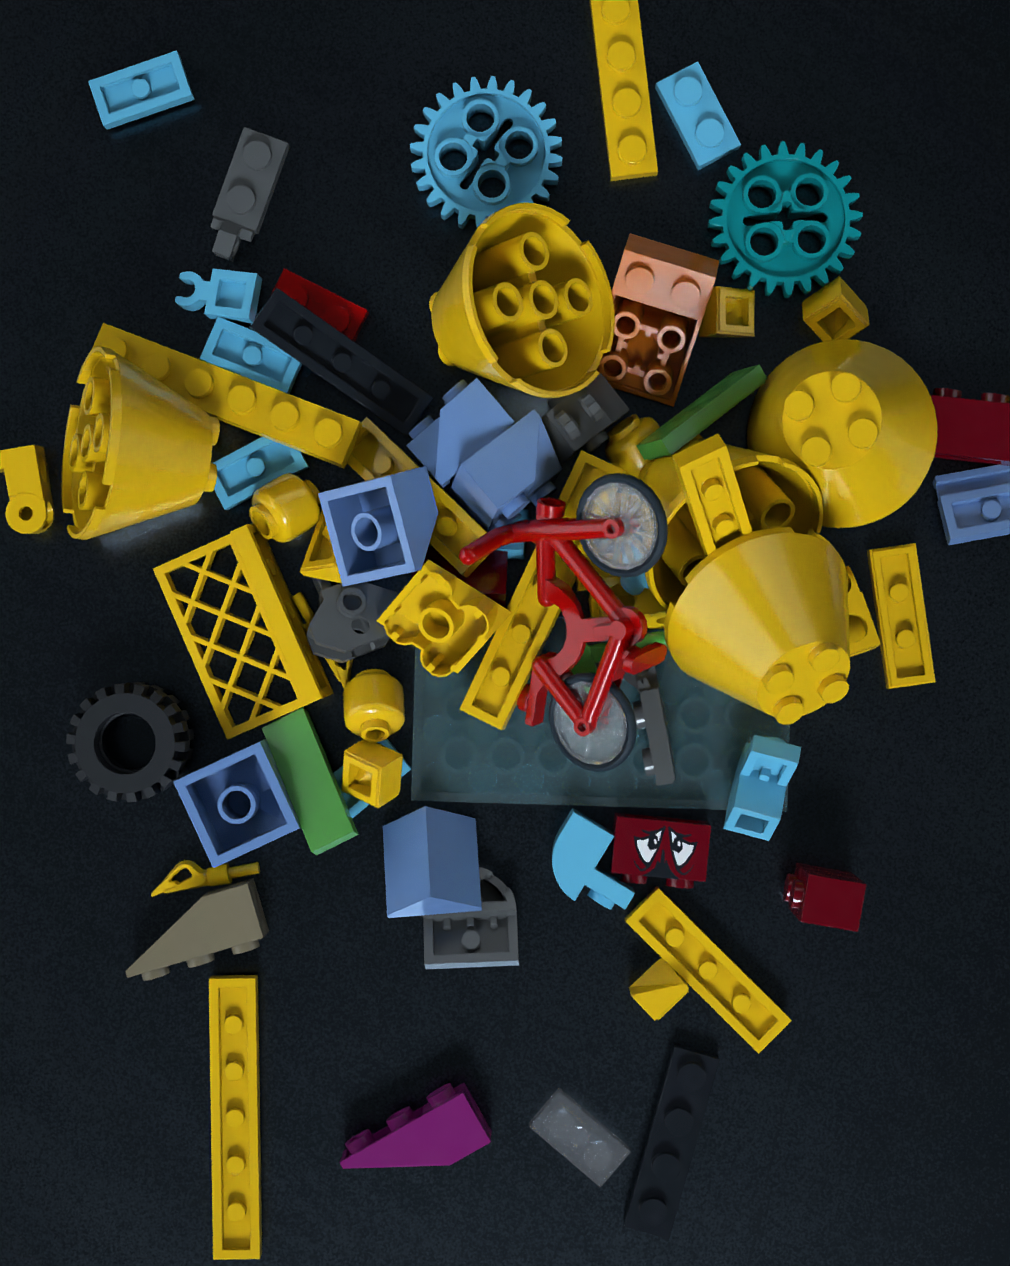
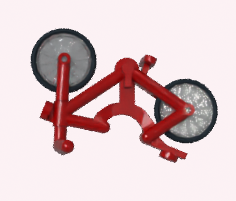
(625, 536)

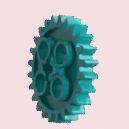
(781, 177)

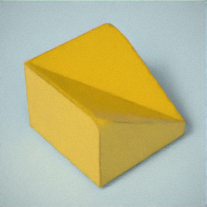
(835, 311)
(372, 773)
(659, 989)

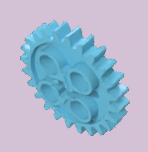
(450, 132)

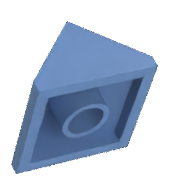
(431, 864)

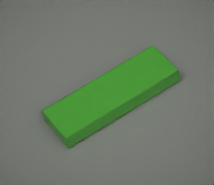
(702, 413)
(309, 781)

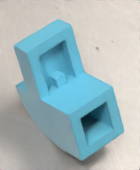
(760, 786)
(575, 860)

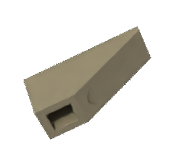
(216, 922)

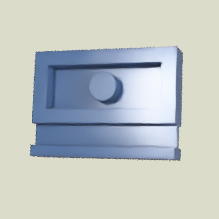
(974, 503)

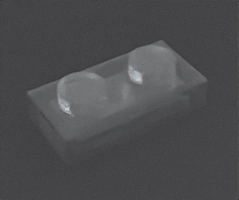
(579, 1137)

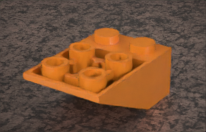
(658, 314)

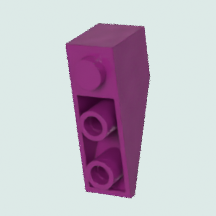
(428, 1136)

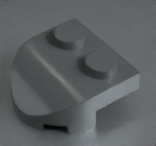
(475, 937)

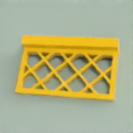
(278, 613)

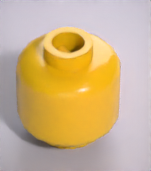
(624, 437)
(285, 508)
(374, 705)

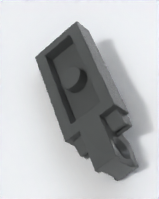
(247, 191)
(650, 714)

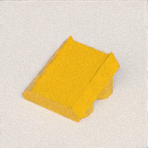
(442, 619)

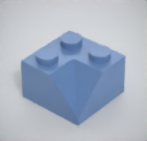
(464, 427)
(508, 474)
(380, 525)
(238, 803)

